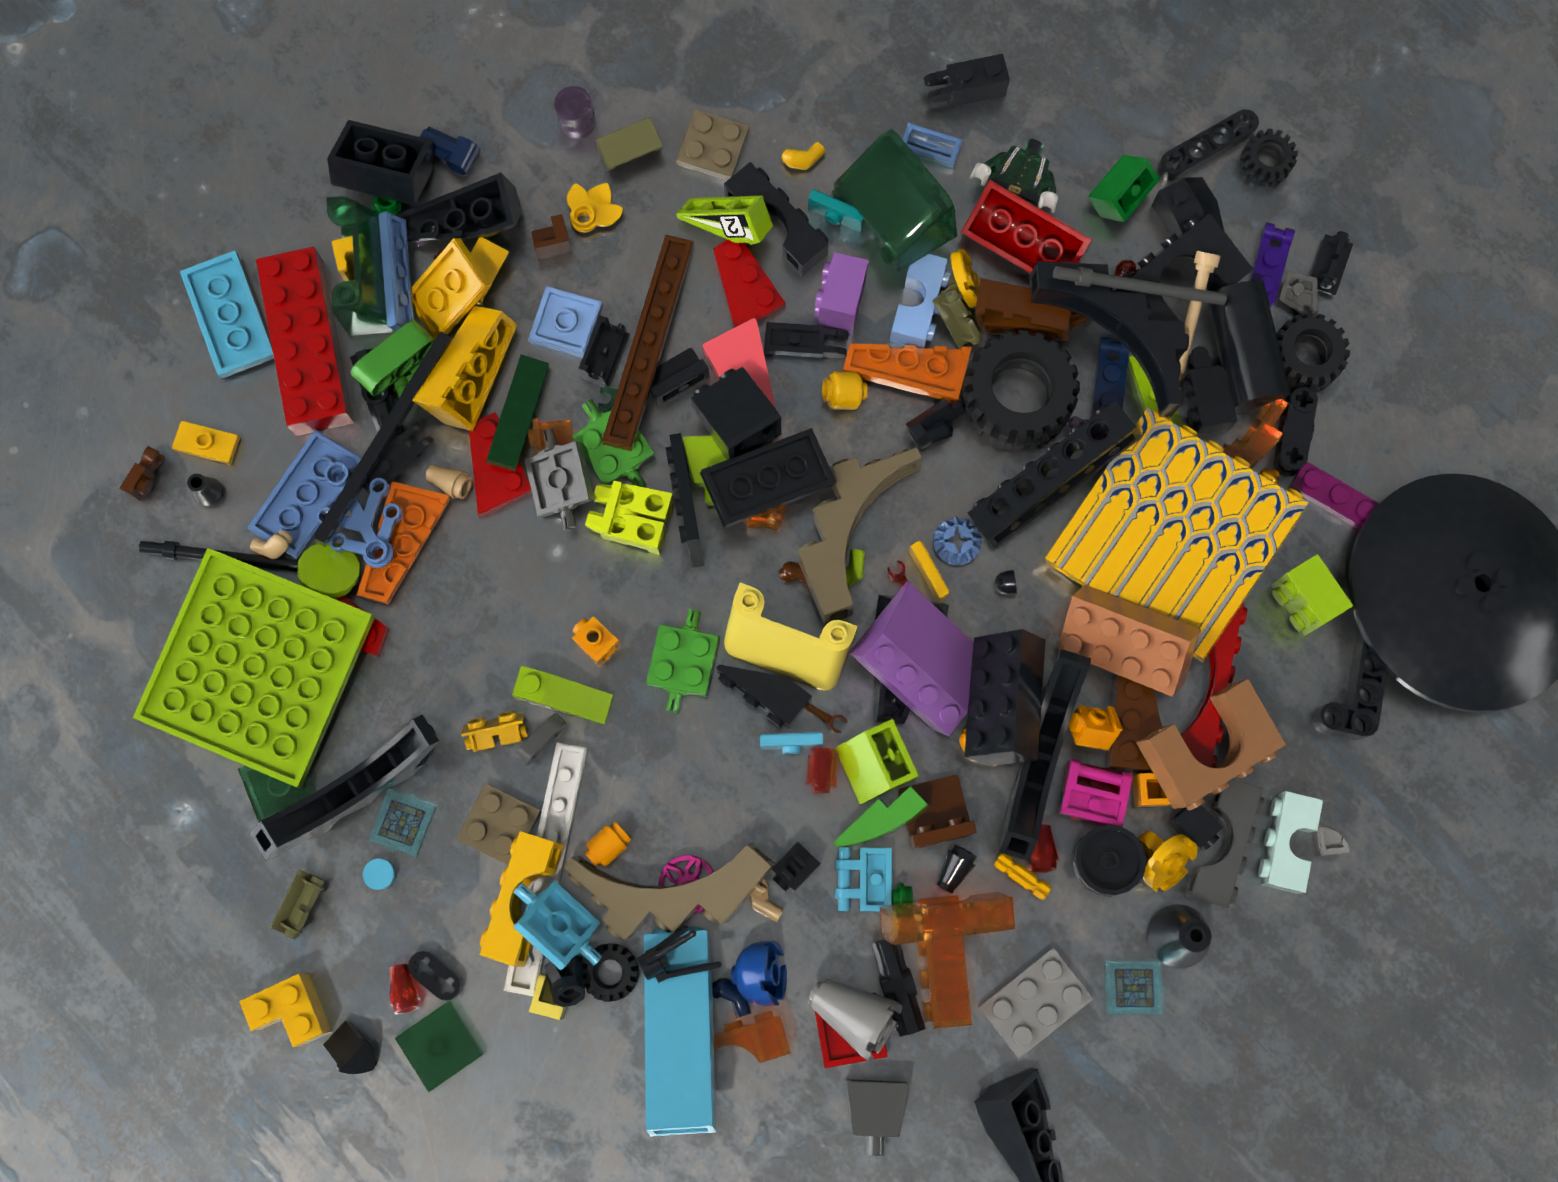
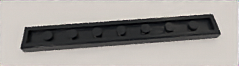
(380, 442)

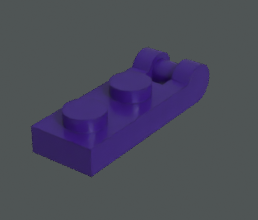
(1271, 260)

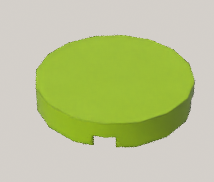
(328, 570)

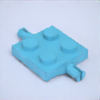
(557, 924)

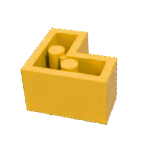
(293, 1003)

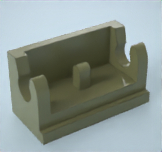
(628, 143)

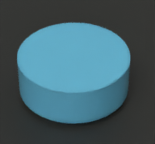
(379, 874)

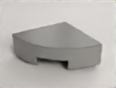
(1330, 842)

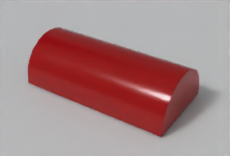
(1022, 230)

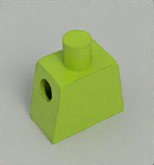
(700, 454)

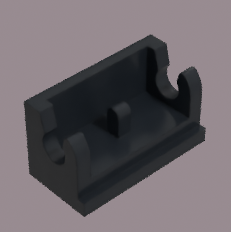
(603, 352)

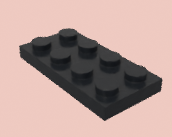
(767, 477)

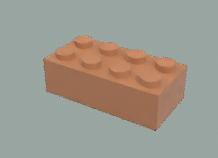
(1129, 639)

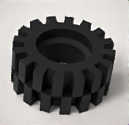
(1270, 142)
(628, 979)

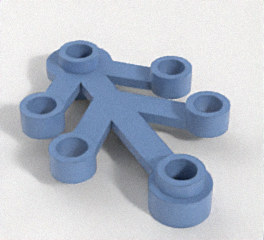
(363, 520)

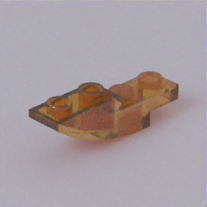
(1258, 440)

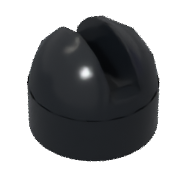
(1009, 583)

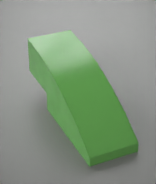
(883, 820)

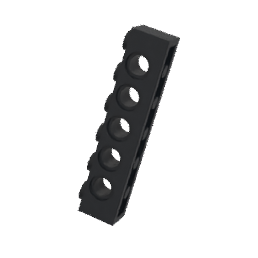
(1071, 474)

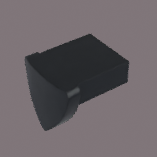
(350, 1050)

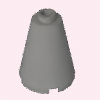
(856, 1015)

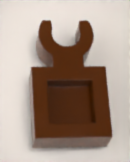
(141, 476)

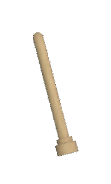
(1205, 266)

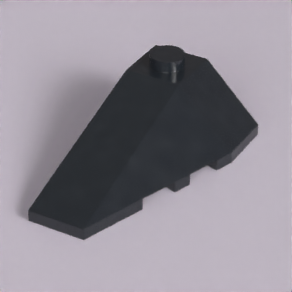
(1183, 201)

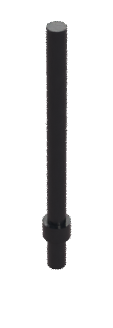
(173, 550)

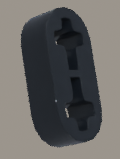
(430, 981)

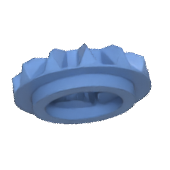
(948, 551)

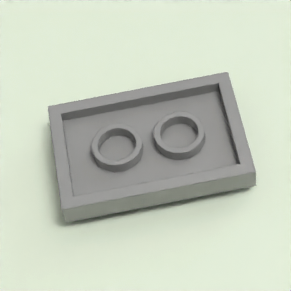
(1035, 1002)

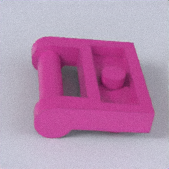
(1093, 803)

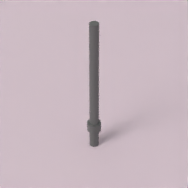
(1086, 277)

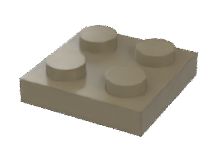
(712, 145)
(497, 822)

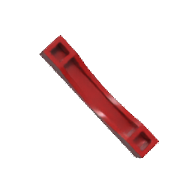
(1206, 728)

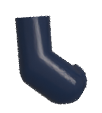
(727, 990)

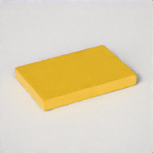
(448, 289)

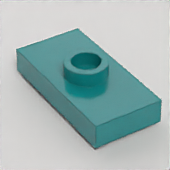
(835, 211)

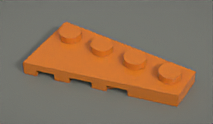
(420, 515)

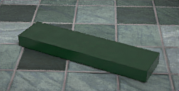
(517, 413)

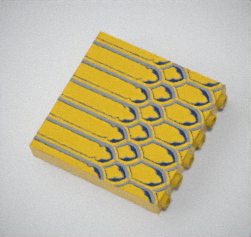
(1178, 528)

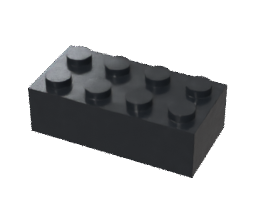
(1005, 698)

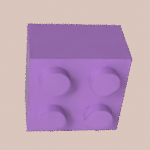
(841, 292)

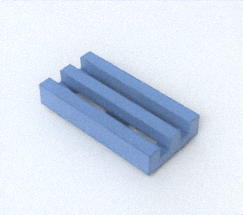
(931, 146)

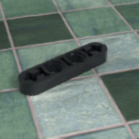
(1208, 145)

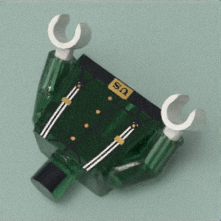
(1022, 173)

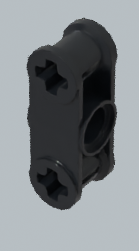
(1297, 431)

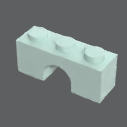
(1280, 866)

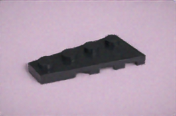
(684, 505)

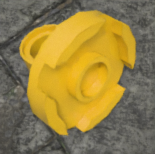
(1166, 859)

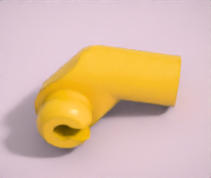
(803, 159)

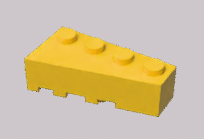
(467, 369)

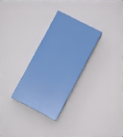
(302, 493)

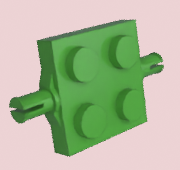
(608, 461)
(683, 660)

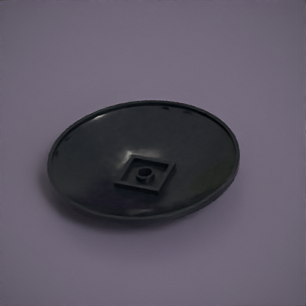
(1420, 598)

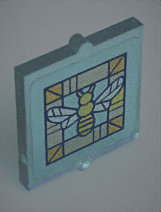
(402, 823)
(1133, 988)

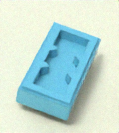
(791, 742)

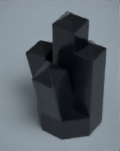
(934, 423)
(566, 984)

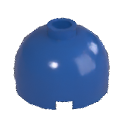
(759, 973)

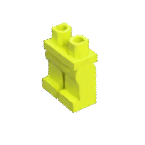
(632, 515)

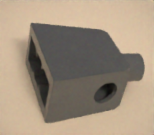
(876, 1111)

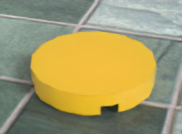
(966, 278)

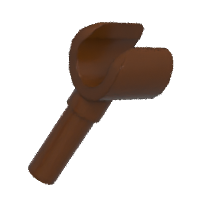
(826, 717)

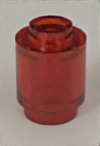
(822, 770)

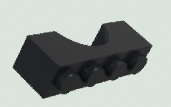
(803, 245)

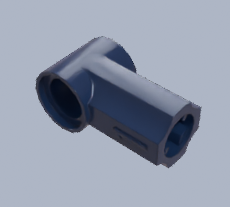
(455, 153)

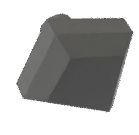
(1300, 293)

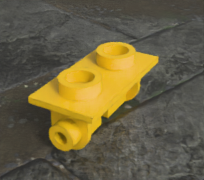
(482, 731)

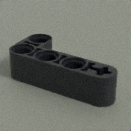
(1354, 705)

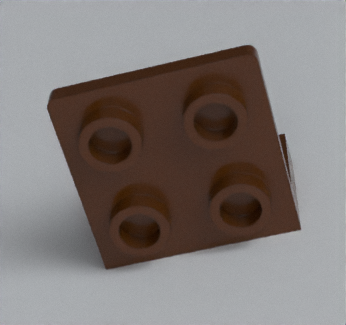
(945, 818)

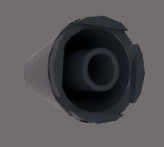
(1179, 936)

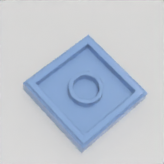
(565, 321)

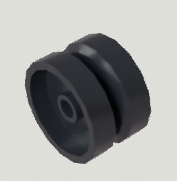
(1118, 845)

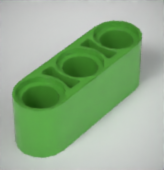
(392, 358)

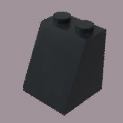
(736, 413)

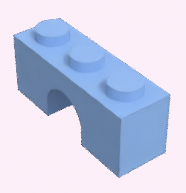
(914, 323)

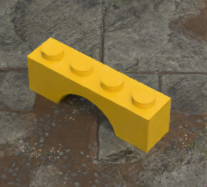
(530, 860)

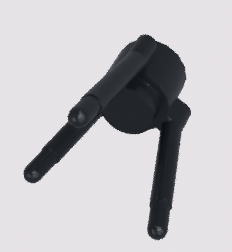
(655, 960)

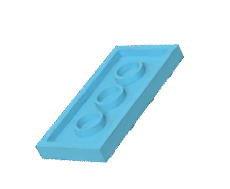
(228, 314)

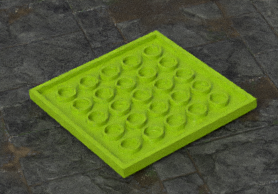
(254, 667)

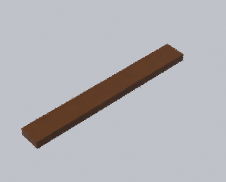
(648, 343)

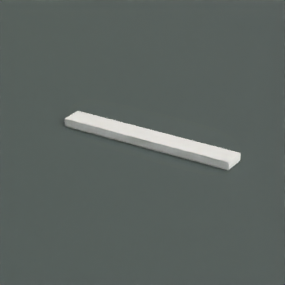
(554, 826)

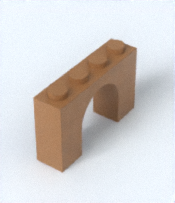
(1251, 739)

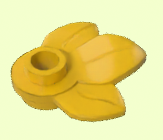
(593, 204)

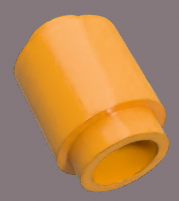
(607, 844)

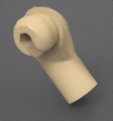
(274, 546)
(761, 902)

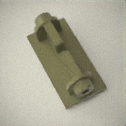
(957, 316)
(297, 904)

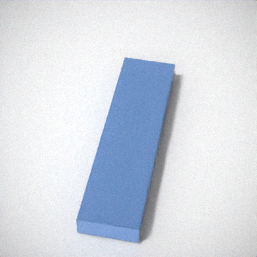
(396, 270)

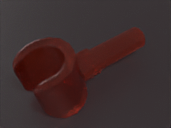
(901, 577)

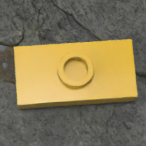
(206, 443)

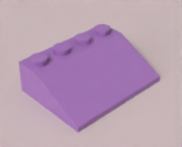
(920, 659)

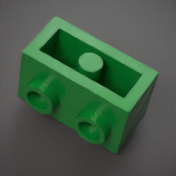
(1123, 188)

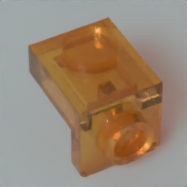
(562, 430)

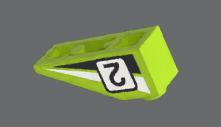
(733, 218)
(562, 695)

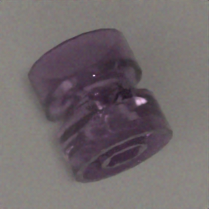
(575, 112)

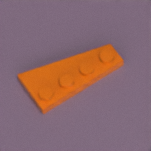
(923, 371)

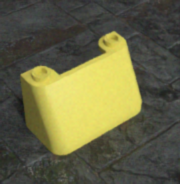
(785, 649)

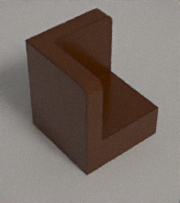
(551, 240)

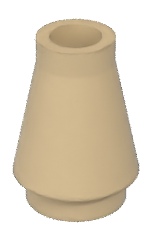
(451, 481)

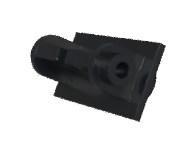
(1332, 262)

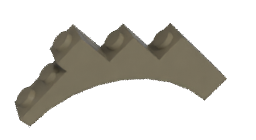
(835, 520)
(672, 905)

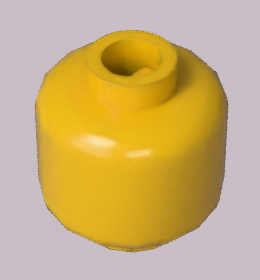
(844, 390)

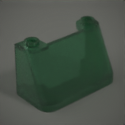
(898, 201)
(360, 303)

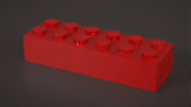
(304, 341)

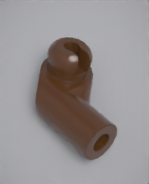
(791, 571)

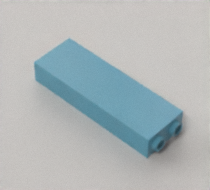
(680, 1042)

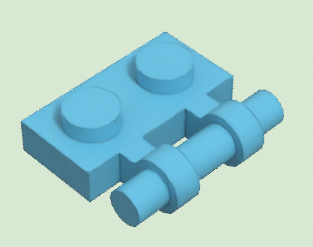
(875, 879)

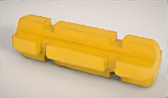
(1022, 876)

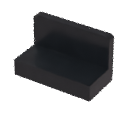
(678, 376)

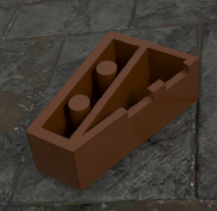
(1009, 307)
(1138, 717)

